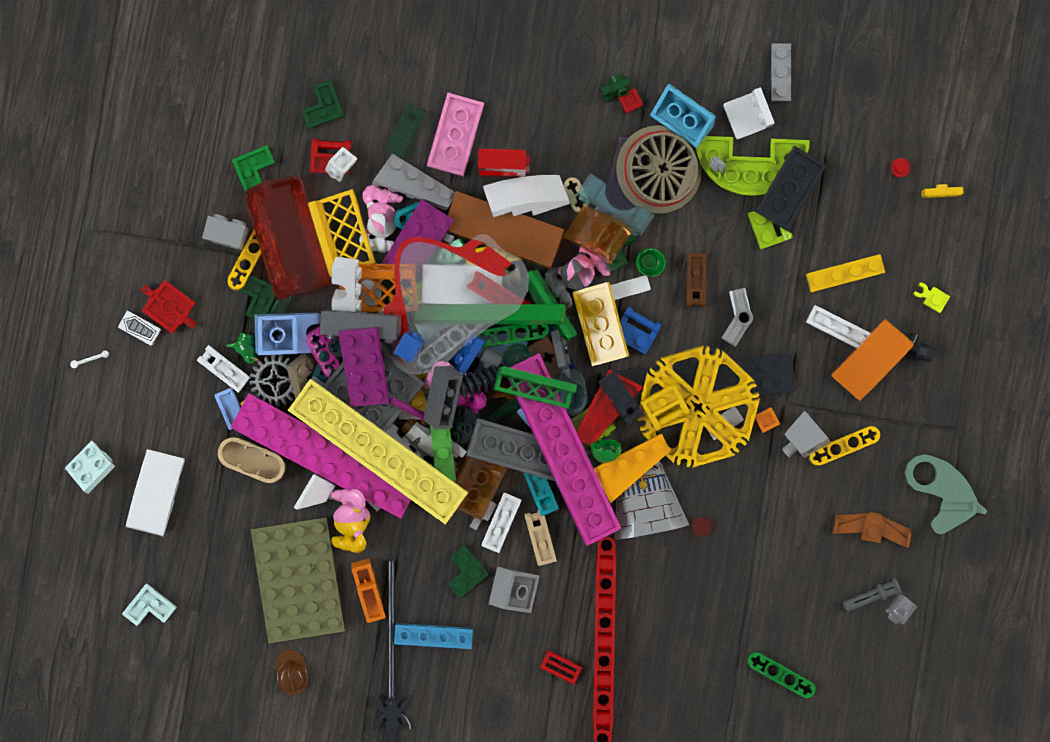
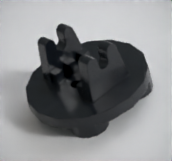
(463, 424)

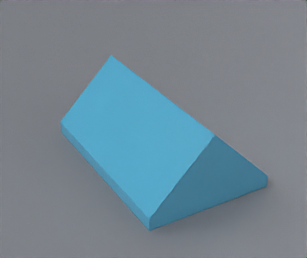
(683, 116)

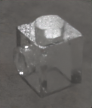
(900, 609)

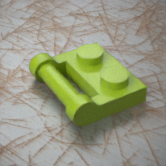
(765, 231)

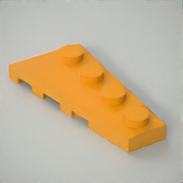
(630, 466)

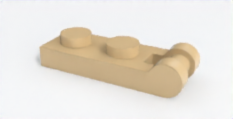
(540, 539)

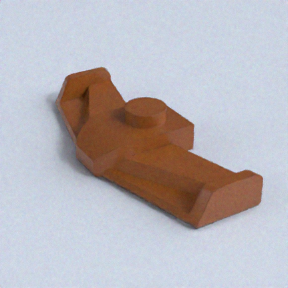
(873, 527)

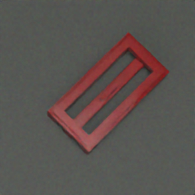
(546, 660)

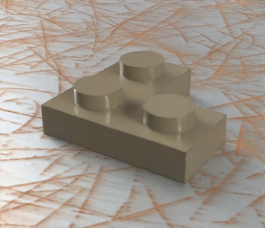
(299, 370)

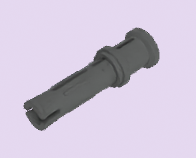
(882, 594)

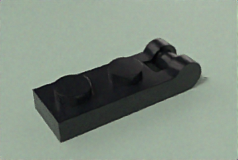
(620, 397)

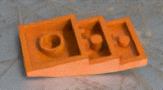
(872, 359)

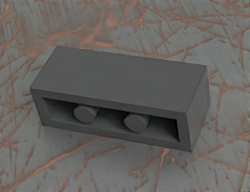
(443, 397)

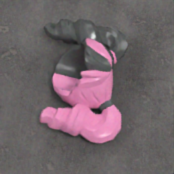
(575, 275)

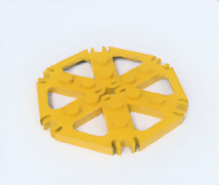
(715, 400)

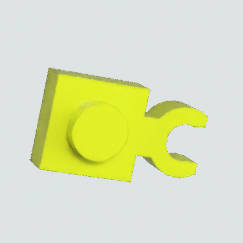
(934, 298)

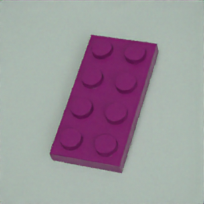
(424, 222)
(364, 366)

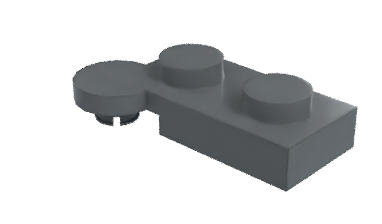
(563, 358)

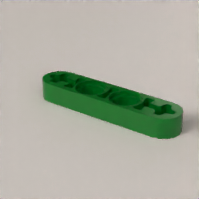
(512, 338)
(782, 672)

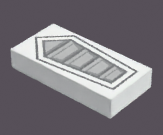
(139, 328)

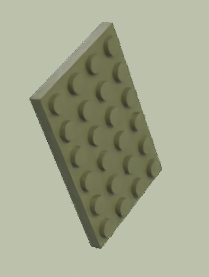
(297, 580)

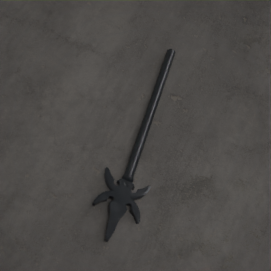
(391, 711)

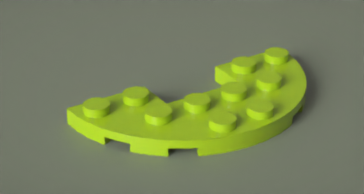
(745, 174)

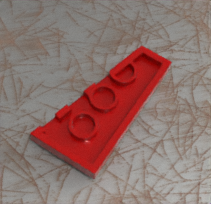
(602, 412)

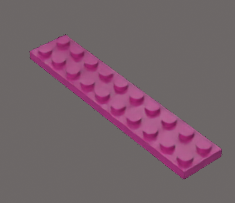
(315, 452)
(566, 458)

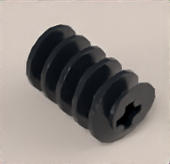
(478, 380)

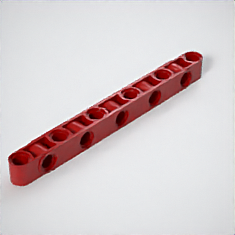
(604, 640)

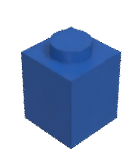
(410, 346)

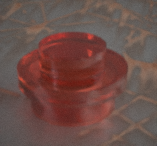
(701, 527)

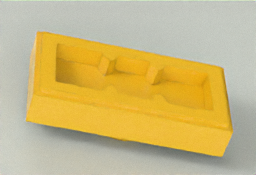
(942, 191)

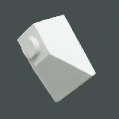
(316, 492)

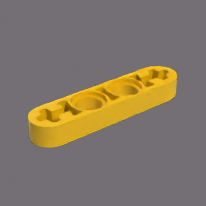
(245, 255)
(845, 448)

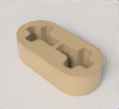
(570, 194)

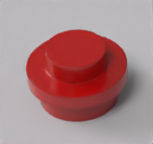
(900, 167)

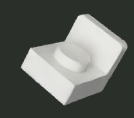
(340, 164)

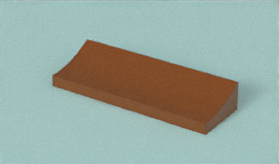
(517, 234)

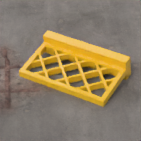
(324, 232)

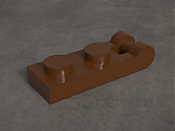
(696, 279)

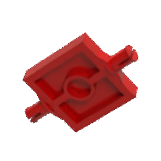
(168, 306)

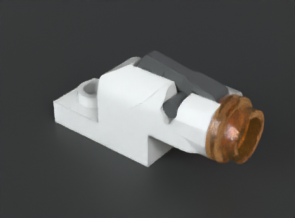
(421, 439)

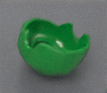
(650, 262)
(606, 450)

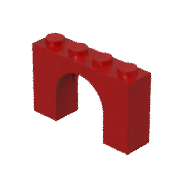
(503, 163)

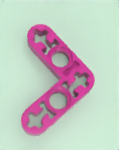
(312, 346)

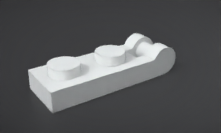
(224, 369)

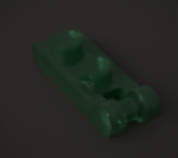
(405, 131)

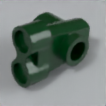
(618, 86)

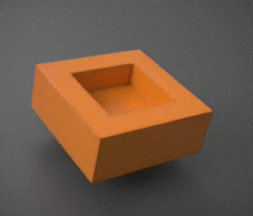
(767, 420)

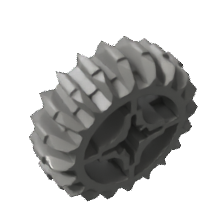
(276, 389)

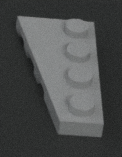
(406, 179)

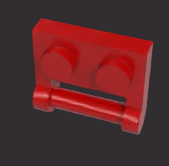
(320, 161)

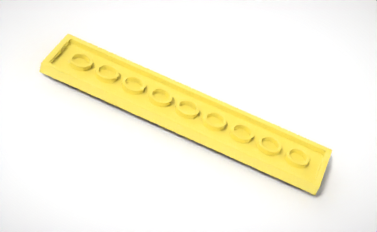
(378, 451)

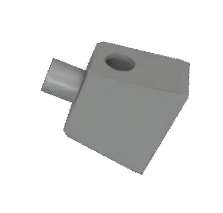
(804, 437)

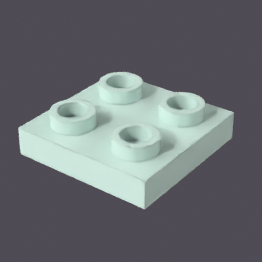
(90, 467)

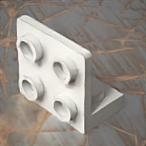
(749, 114)

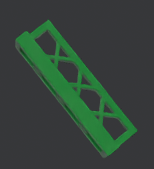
(531, 378)

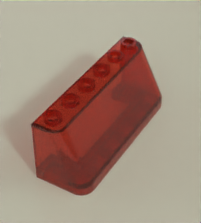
(287, 236)

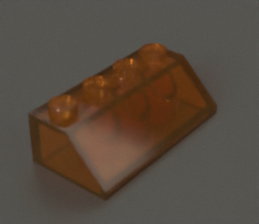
(481, 482)

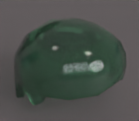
(515, 354)

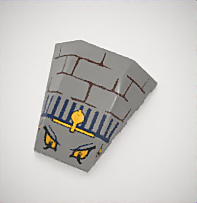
(649, 506)

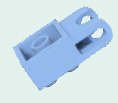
(292, 333)

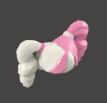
(380, 217)

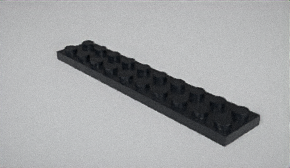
(769, 372)

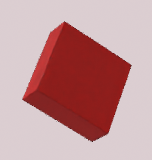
(630, 101)

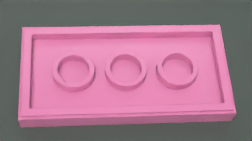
(455, 134)

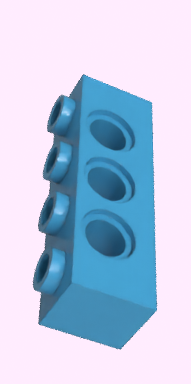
(433, 635)

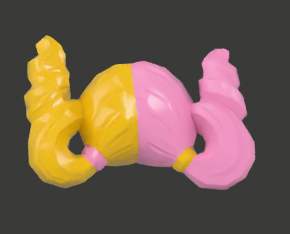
(350, 520)

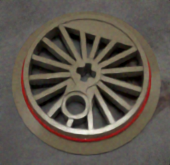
(689, 180)

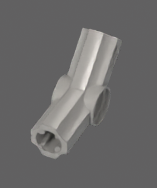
(736, 328)

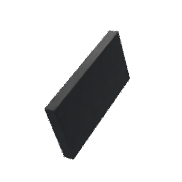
(790, 188)

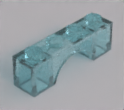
(594, 192)

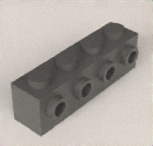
(334, 320)

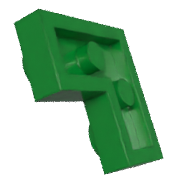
(249, 164)

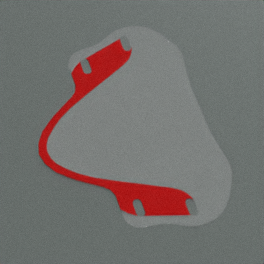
(451, 295)

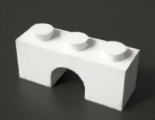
(347, 274)

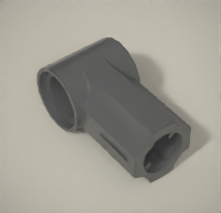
(489, 358)

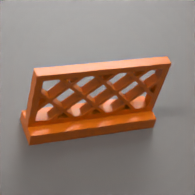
(374, 272)

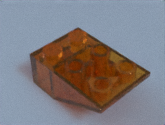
(598, 233)

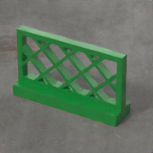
(542, 295)

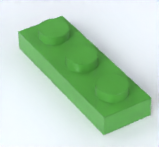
(443, 452)

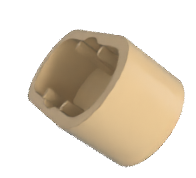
(252, 460)

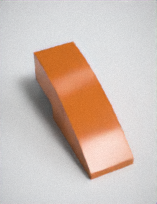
(368, 590)

